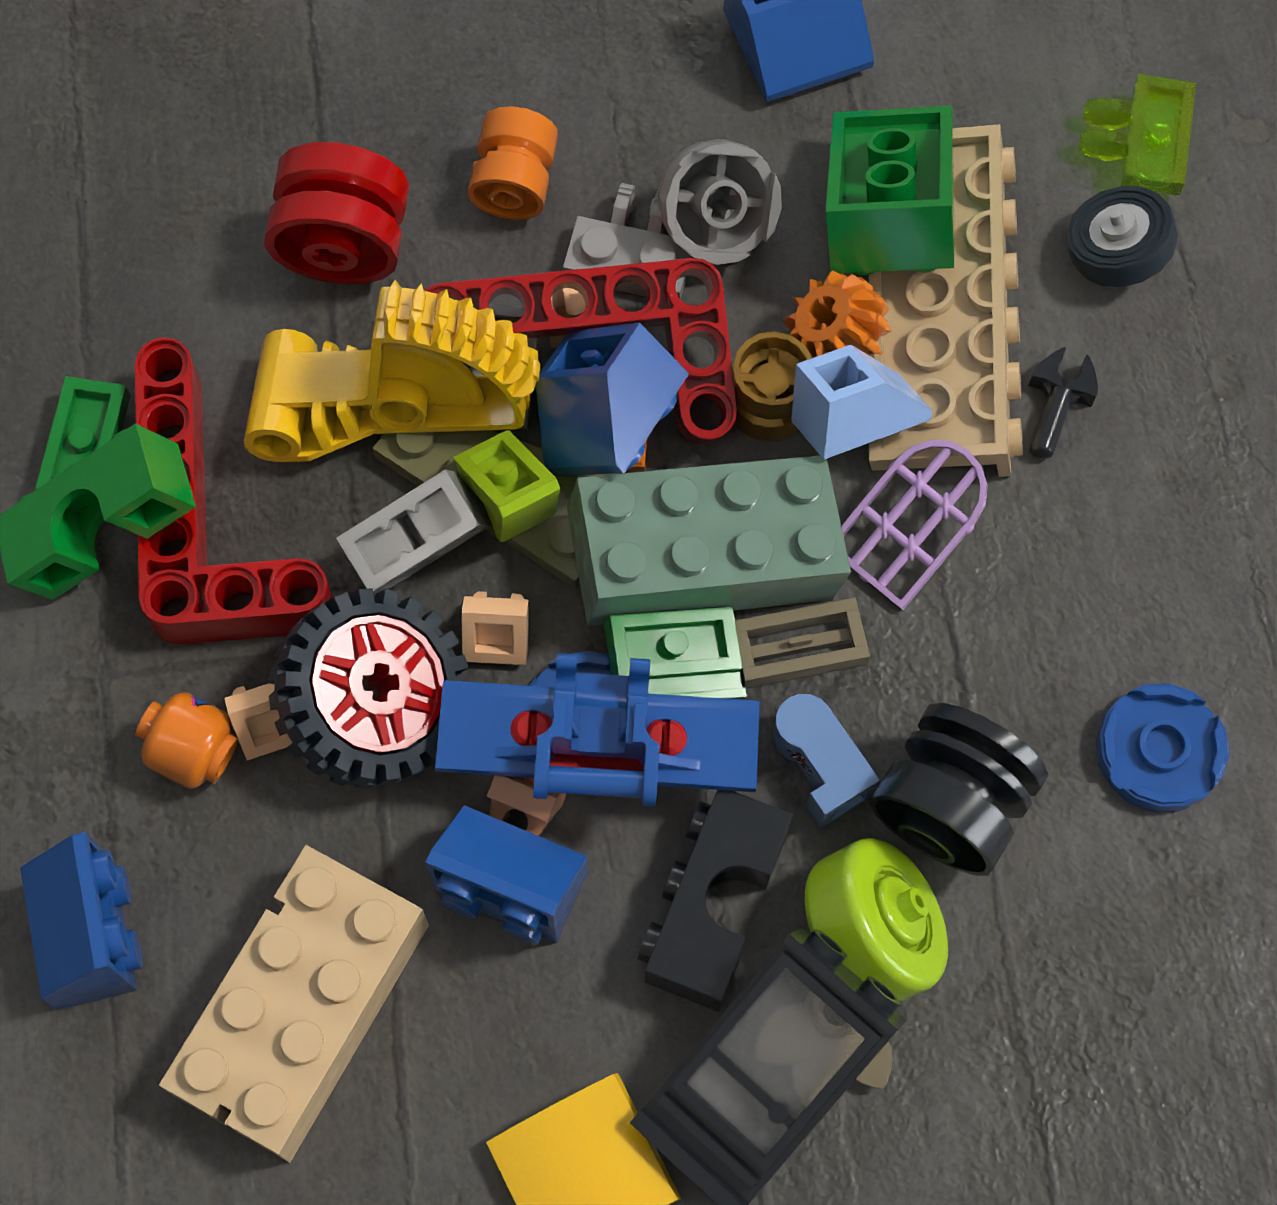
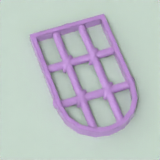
(912, 544)

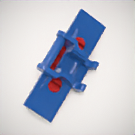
(598, 735)

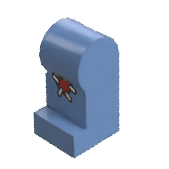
(825, 753)

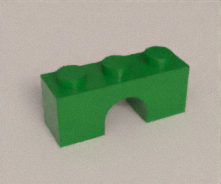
(127, 482)

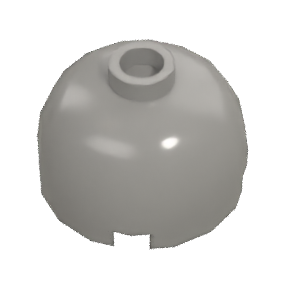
(719, 200)

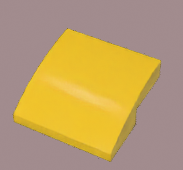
(583, 1153)

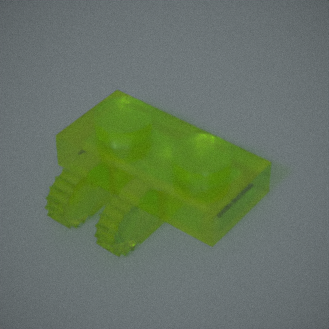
(1156, 136)

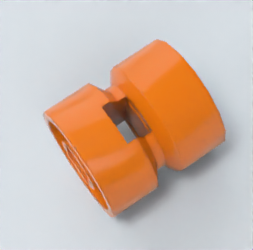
(514, 163)

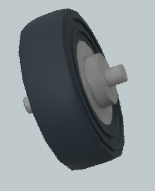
(1122, 236)

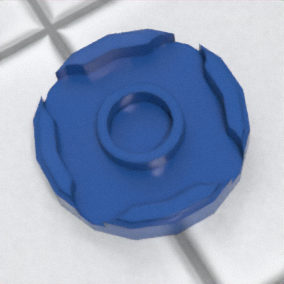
(1162, 748)

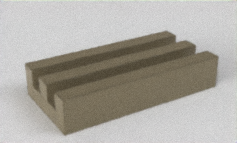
(808, 665)

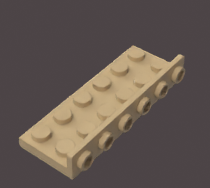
(956, 323)

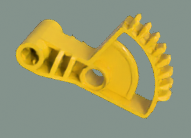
(404, 384)

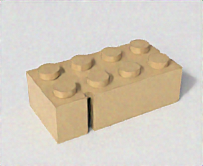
(296, 1003)

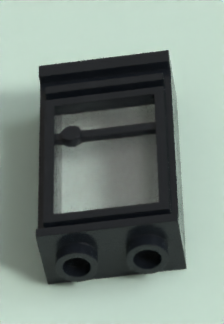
(770, 1068)

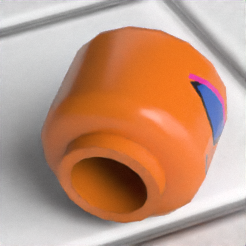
(186, 740)

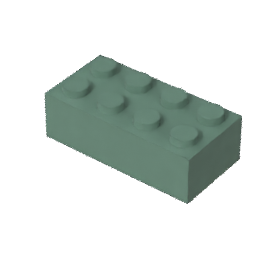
(708, 538)

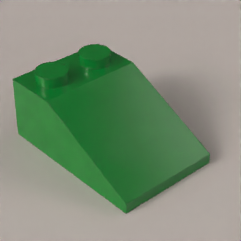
(891, 190)

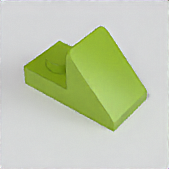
(509, 483)

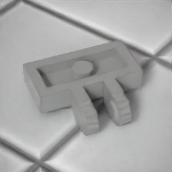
(614, 243)

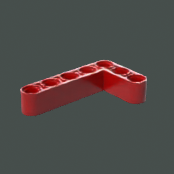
(601, 310)
(187, 572)

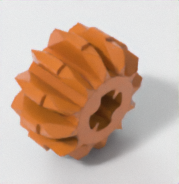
(839, 315)

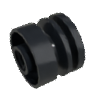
(959, 788)

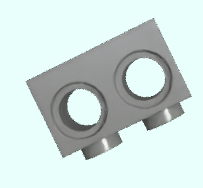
(413, 531)

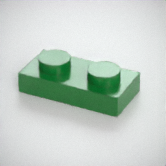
(83, 422)

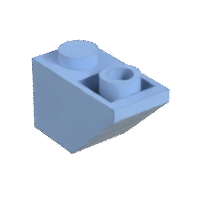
(852, 401)

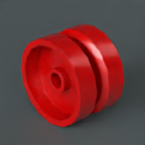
(337, 213)

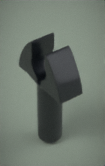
(1059, 399)

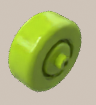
(880, 915)

